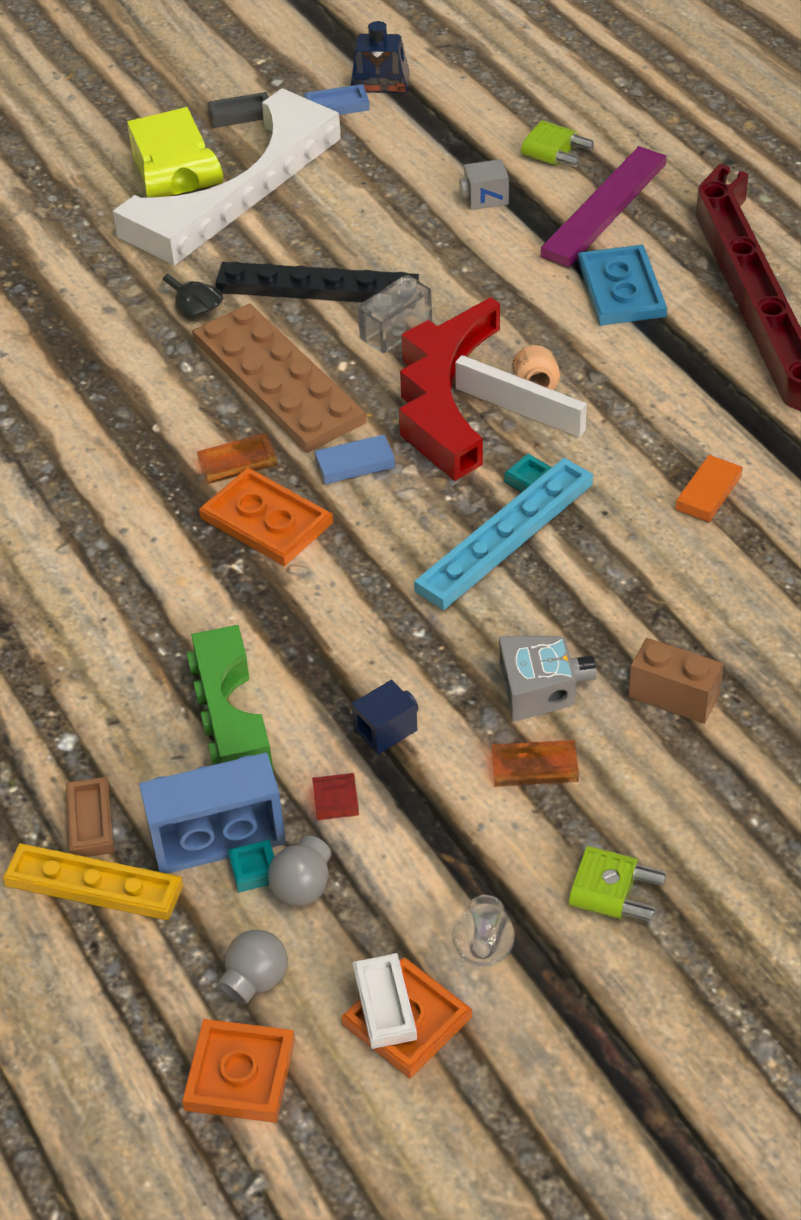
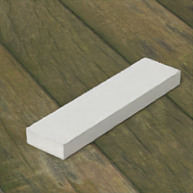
(521, 396)

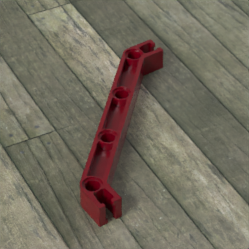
(751, 279)

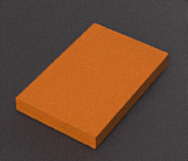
(266, 516)

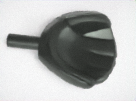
(194, 297)

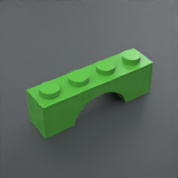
(223, 667)

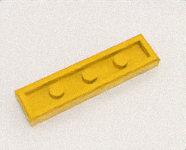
(93, 881)

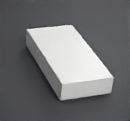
(384, 1001)

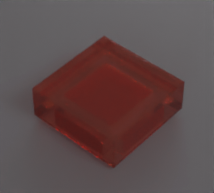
(335, 796)

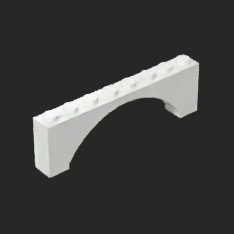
(182, 223)

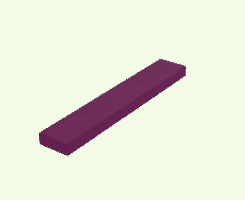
(603, 206)

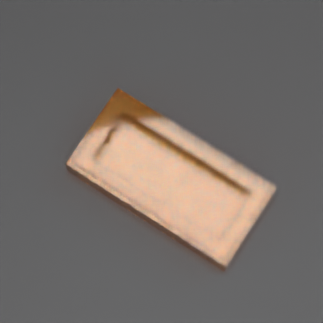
(234, 457)
(534, 763)

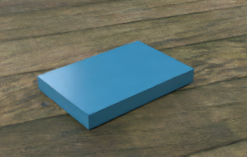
(622, 285)

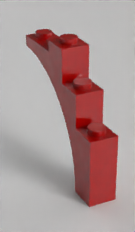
(431, 416)

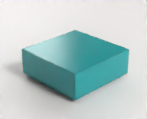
(525, 472)
(251, 865)

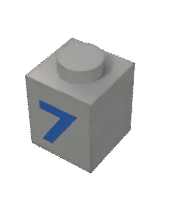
(485, 184)

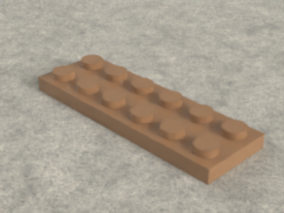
(279, 377)

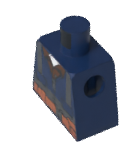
(380, 61)

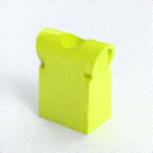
(172, 154)

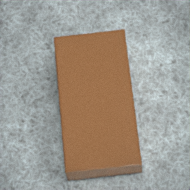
(90, 817)

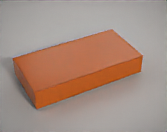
(709, 488)

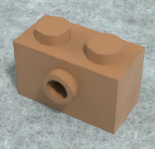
(675, 680)

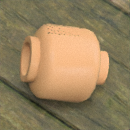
(537, 366)

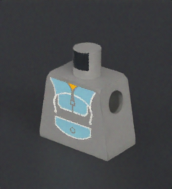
(540, 674)

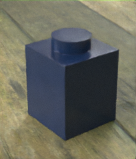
(385, 716)

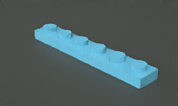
(503, 534)

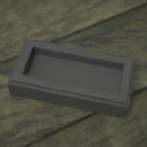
(237, 109)

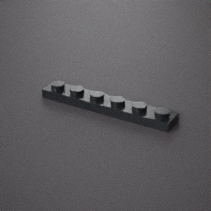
(303, 281)

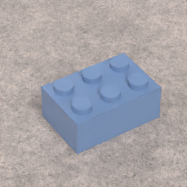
(212, 810)

